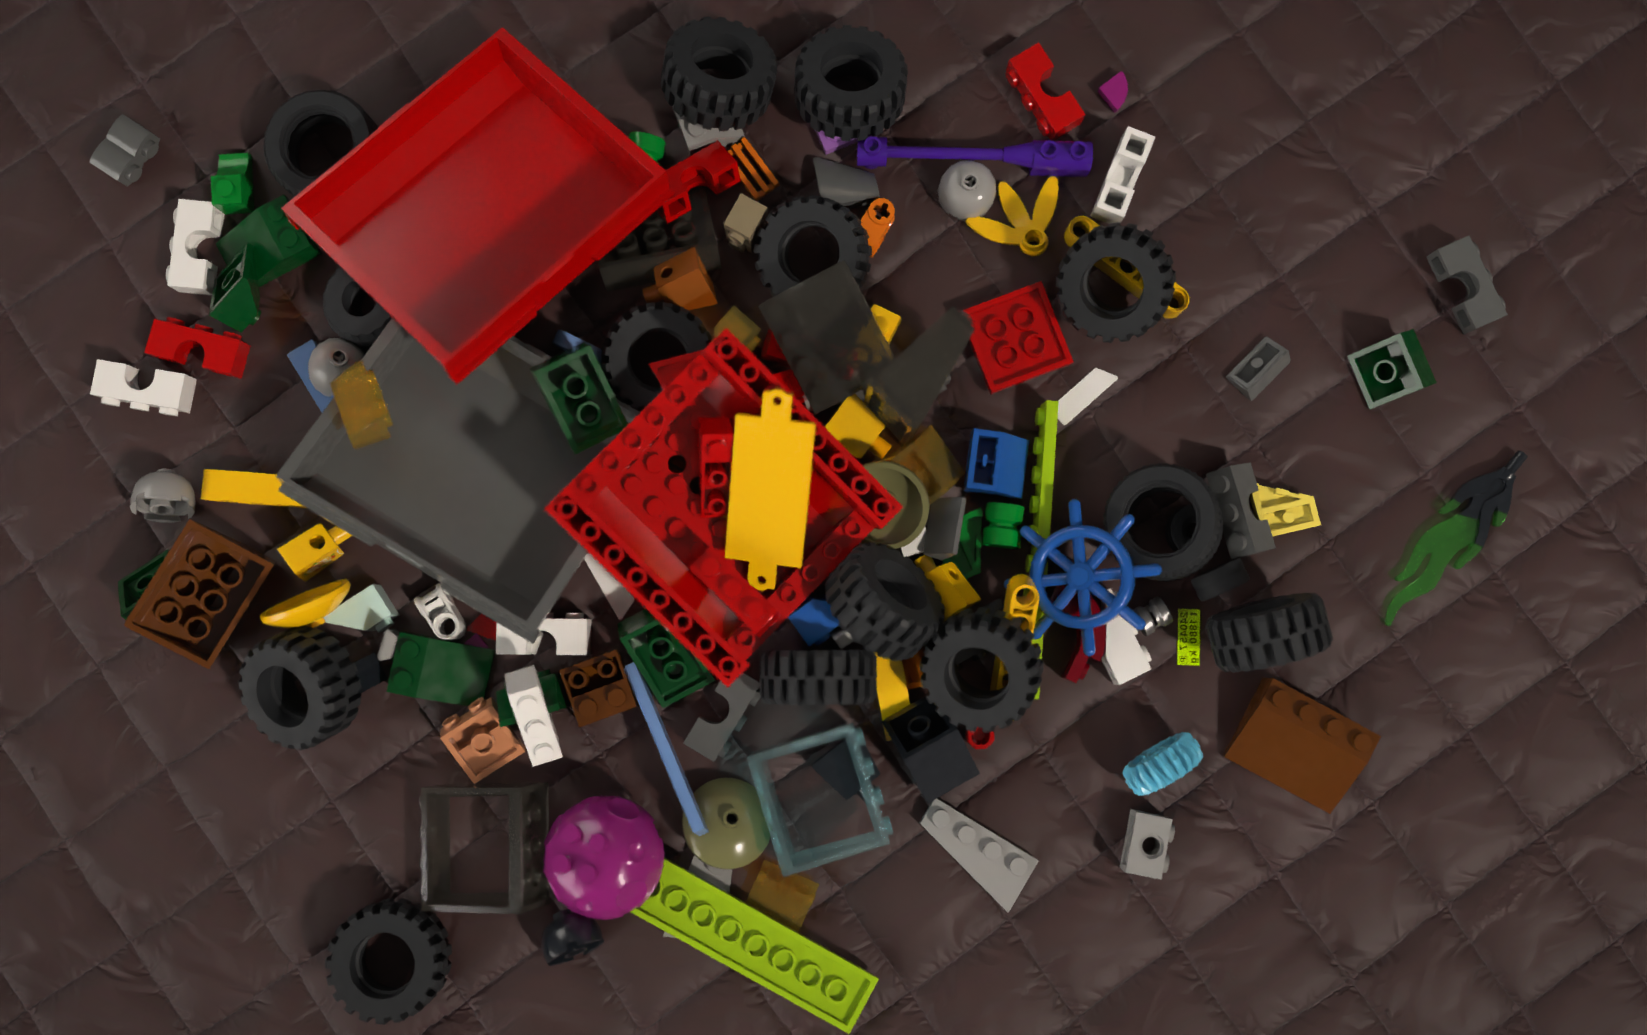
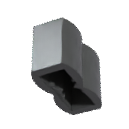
(125, 150)

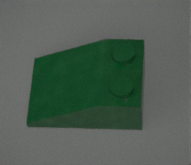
(274, 241)
(579, 397)
(662, 658)
(440, 669)

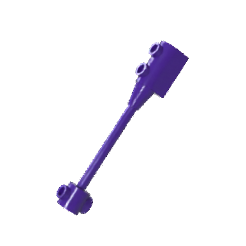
(1040, 156)

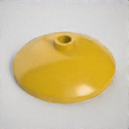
(307, 607)

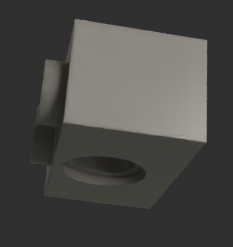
(1139, 827)

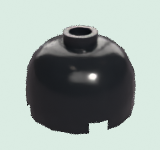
(569, 936)

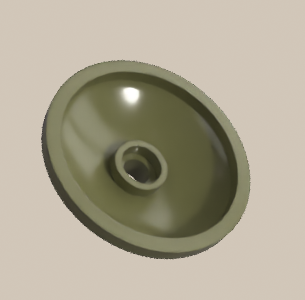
(911, 494)
(728, 844)

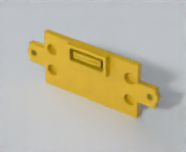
(769, 489)

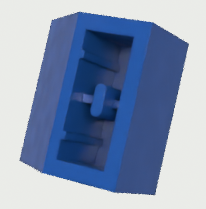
(996, 464)
(814, 619)

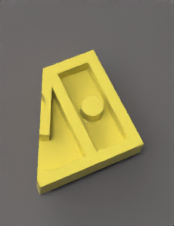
(1284, 510)

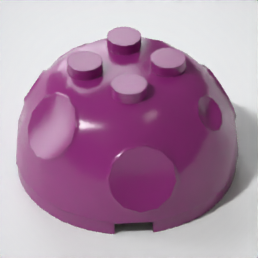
(603, 857)

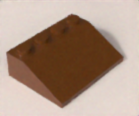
(199, 593)
(1300, 745)

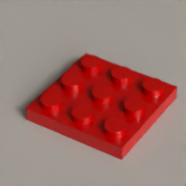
(1017, 338)

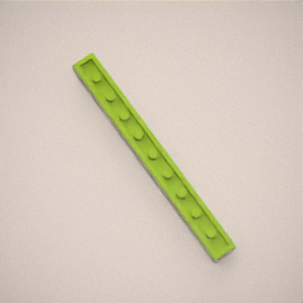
(1042, 477)

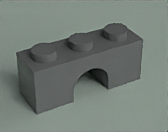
(1463, 262)
(1241, 530)
(712, 737)

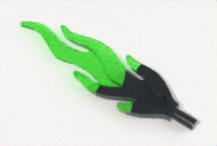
(1469, 526)

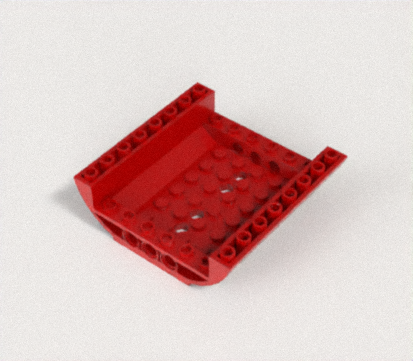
(649, 522)

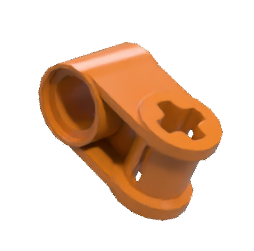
(878, 228)

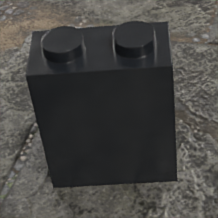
(930, 748)

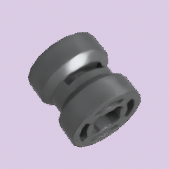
(1155, 615)

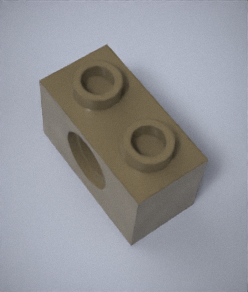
(744, 223)

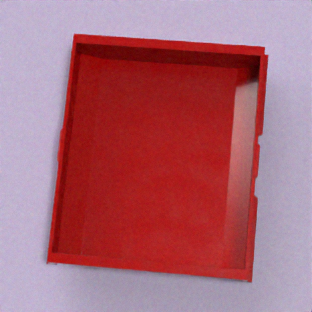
(480, 202)

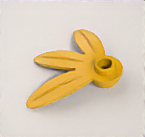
(1024, 228)

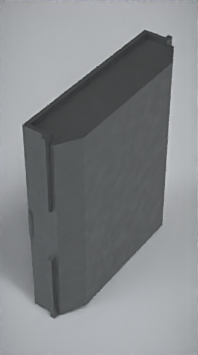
(457, 480)

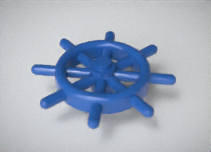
(1084, 576)

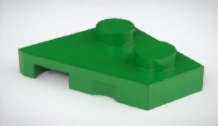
(970, 545)

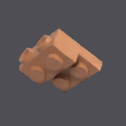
(479, 741)

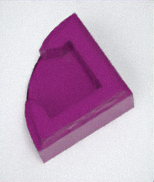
(1114, 91)

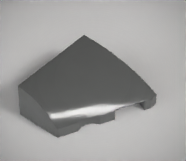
(845, 183)

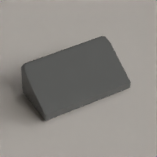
(1259, 368)
(944, 527)

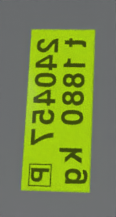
(1188, 637)

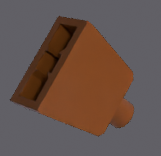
(682, 282)

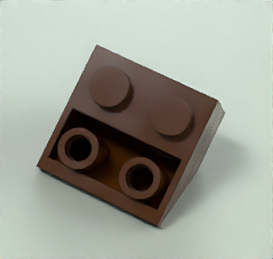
(598, 688)

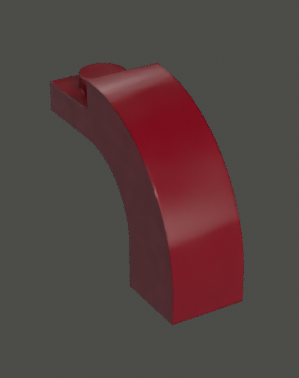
(1077, 666)

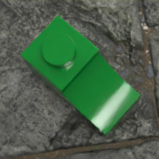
(233, 184)

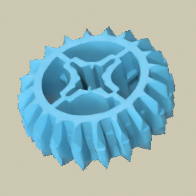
(1162, 763)

